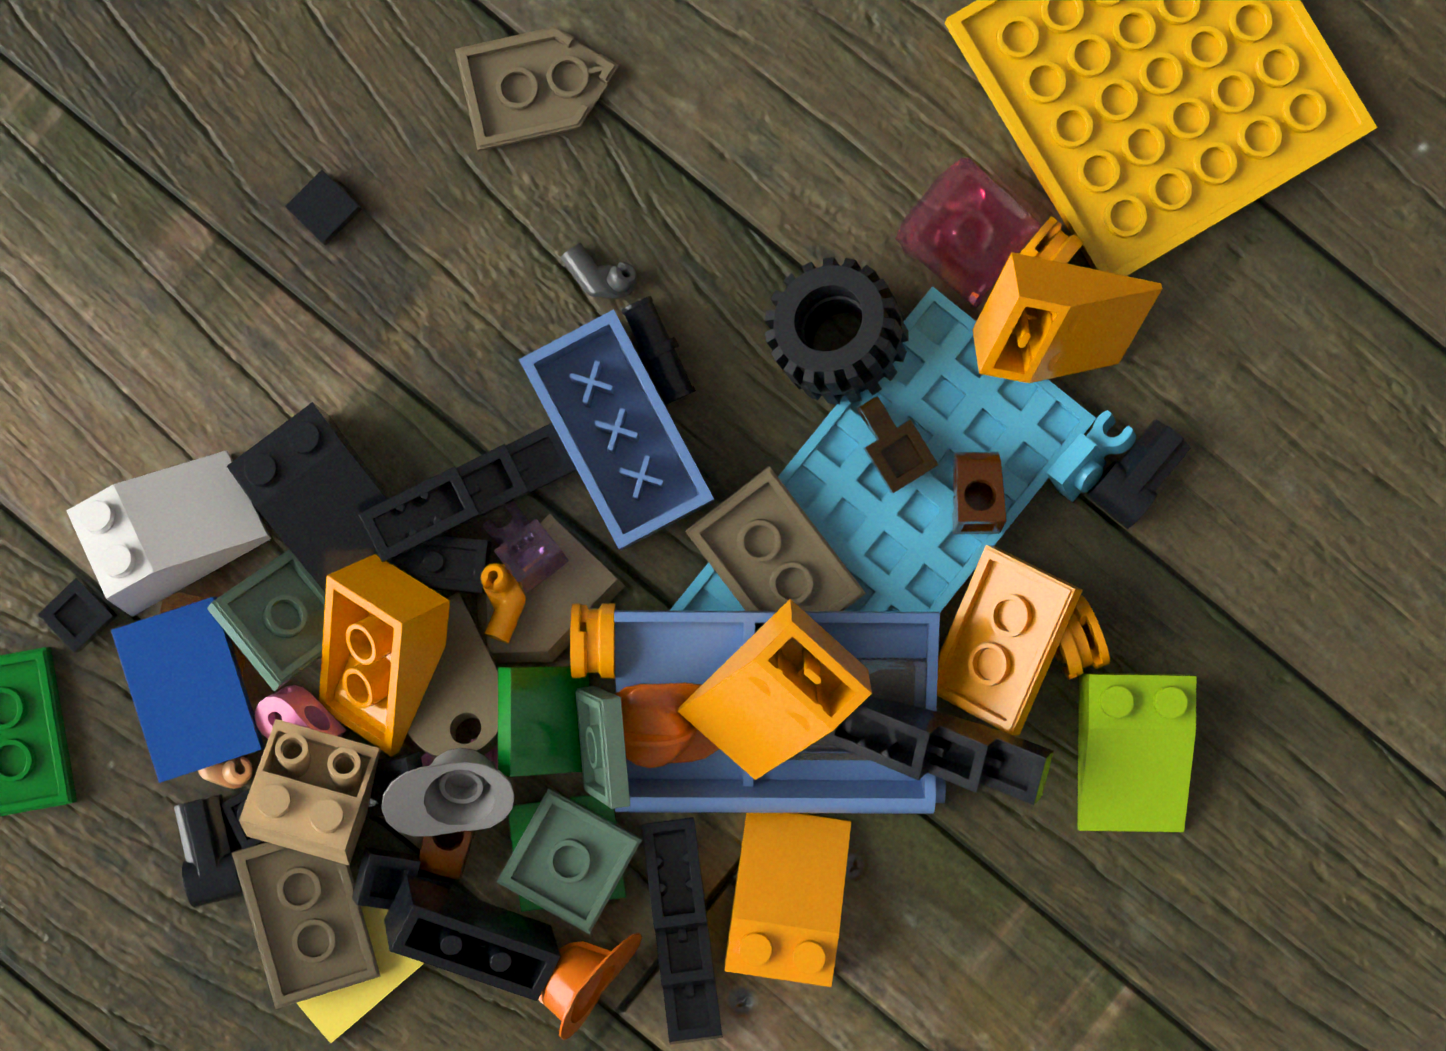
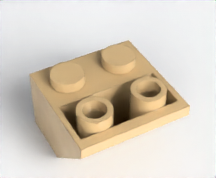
(311, 792)

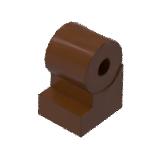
(978, 493)
(446, 854)

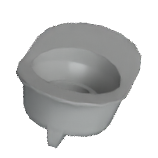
(449, 796)

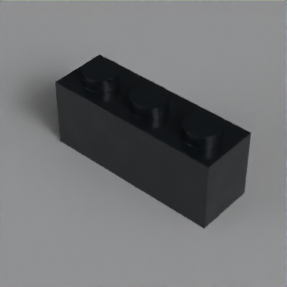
(471, 938)

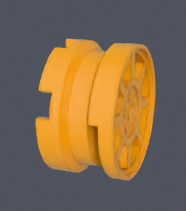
(1053, 243)
(592, 640)
(1082, 642)

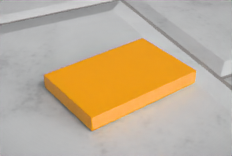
(1004, 639)

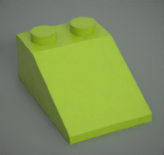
(1135, 751)

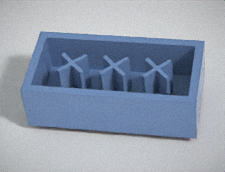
(616, 430)

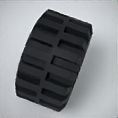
(814, 299)

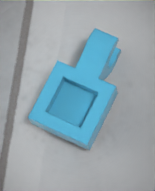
(1084, 460)

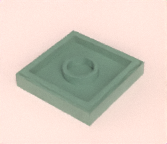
(275, 619)
(602, 746)
(569, 860)

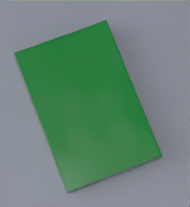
(32, 735)

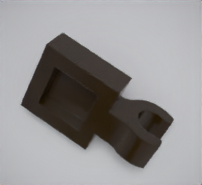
(898, 451)

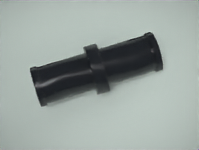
(658, 350)

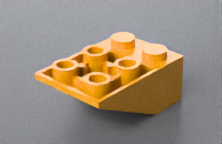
(1058, 319)
(778, 692)

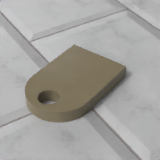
(459, 689)

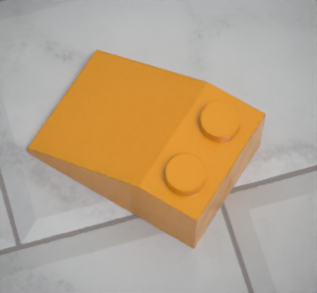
(379, 649)
(788, 897)

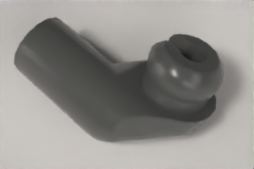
(599, 280)

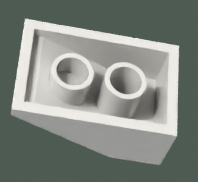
(166, 530)

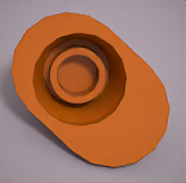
(655, 729)
(581, 979)

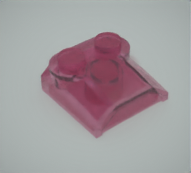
(966, 229)

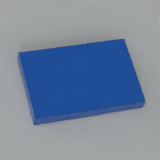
(187, 690)

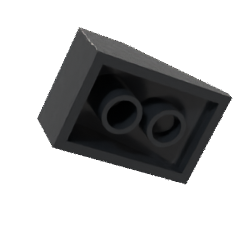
(311, 491)

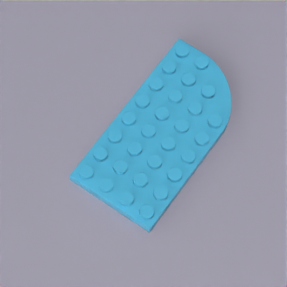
(904, 540)

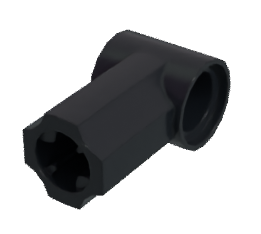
(1130, 484)
(207, 843)

